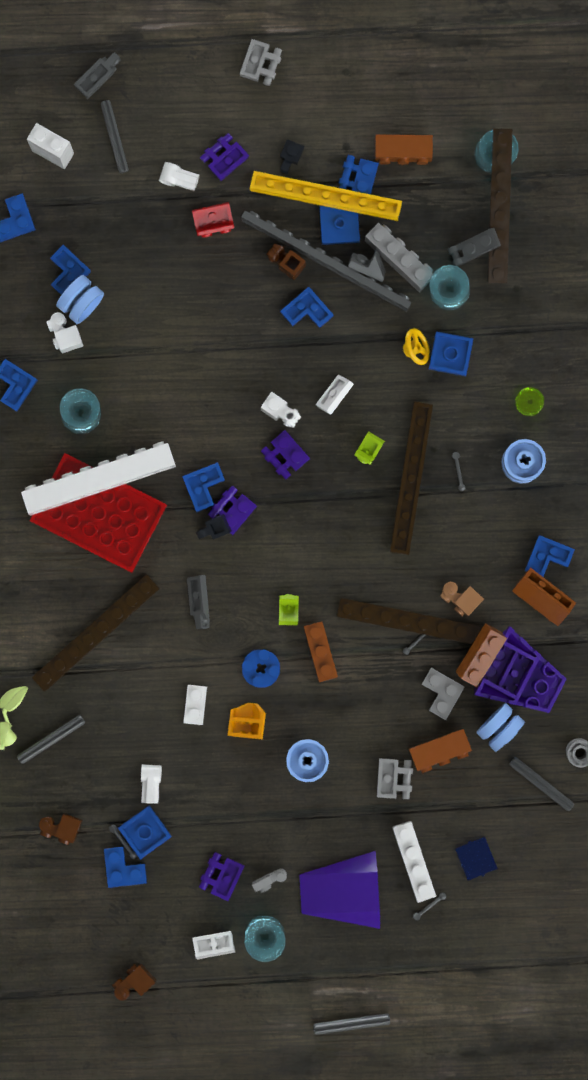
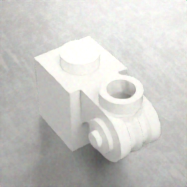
(66, 338)
(277, 408)

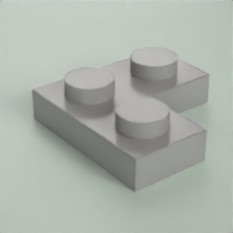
(447, 691)

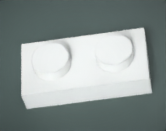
(334, 394)
(195, 704)

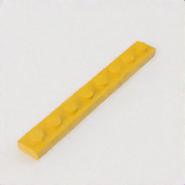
(325, 195)

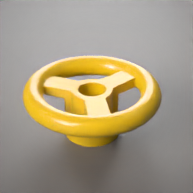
(414, 347)

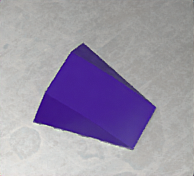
(521, 676)
(343, 891)

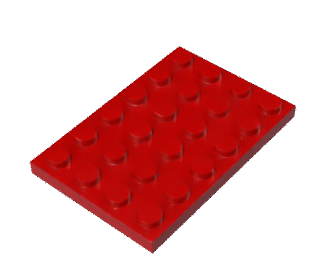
(108, 524)

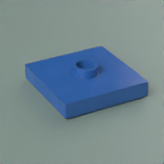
(339, 226)
(451, 353)
(144, 832)

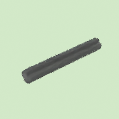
(114, 136)
(51, 739)
(541, 783)
(351, 1024)

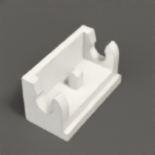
(213, 945)

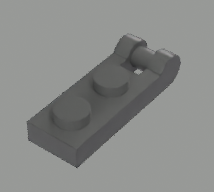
(474, 247)

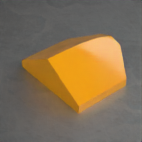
(247, 721)

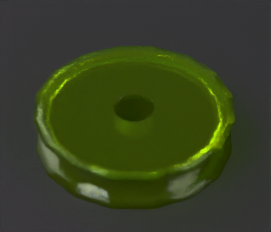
(537, 401)

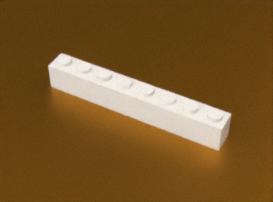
(98, 479)

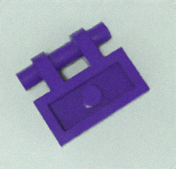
(226, 162)
(290, 452)
(237, 513)
(227, 878)

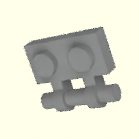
(255, 59)
(388, 775)
(264, 883)

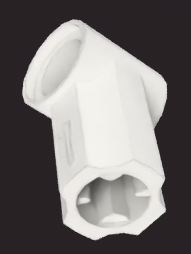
(174, 175)
(150, 783)

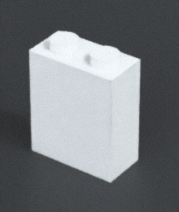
(50, 146)

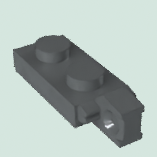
(97, 75)
(198, 601)

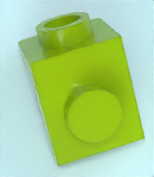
(369, 448)
(288, 609)

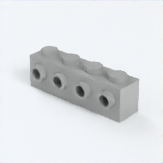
(397, 256)

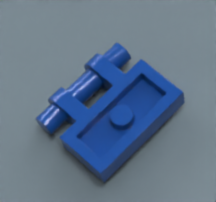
(364, 177)

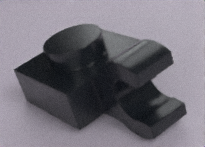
(290, 154)
(215, 527)

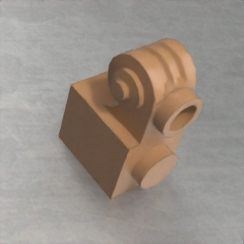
(464, 602)

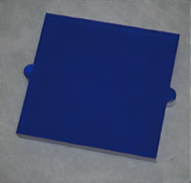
(476, 858)

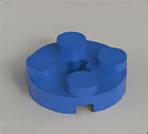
(271, 671)

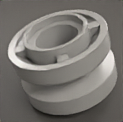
(571, 748)

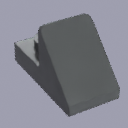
(372, 268)

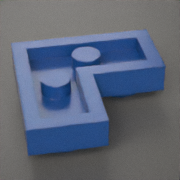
(20, 219)
(71, 268)
(307, 304)
(20, 384)
(198, 483)
(548, 550)
(118, 873)

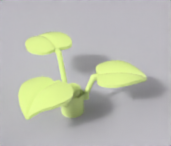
(10, 702)

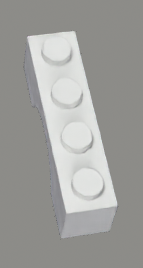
(414, 861)

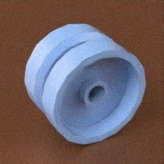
(80, 299)
(534, 458)
(503, 729)
(303, 771)

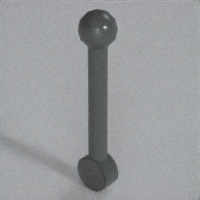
(455, 456)
(406, 650)
(113, 829)
(442, 896)

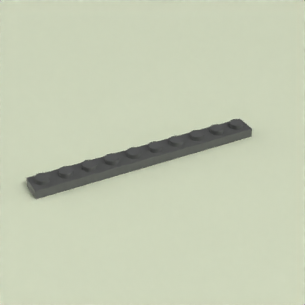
(319, 256)

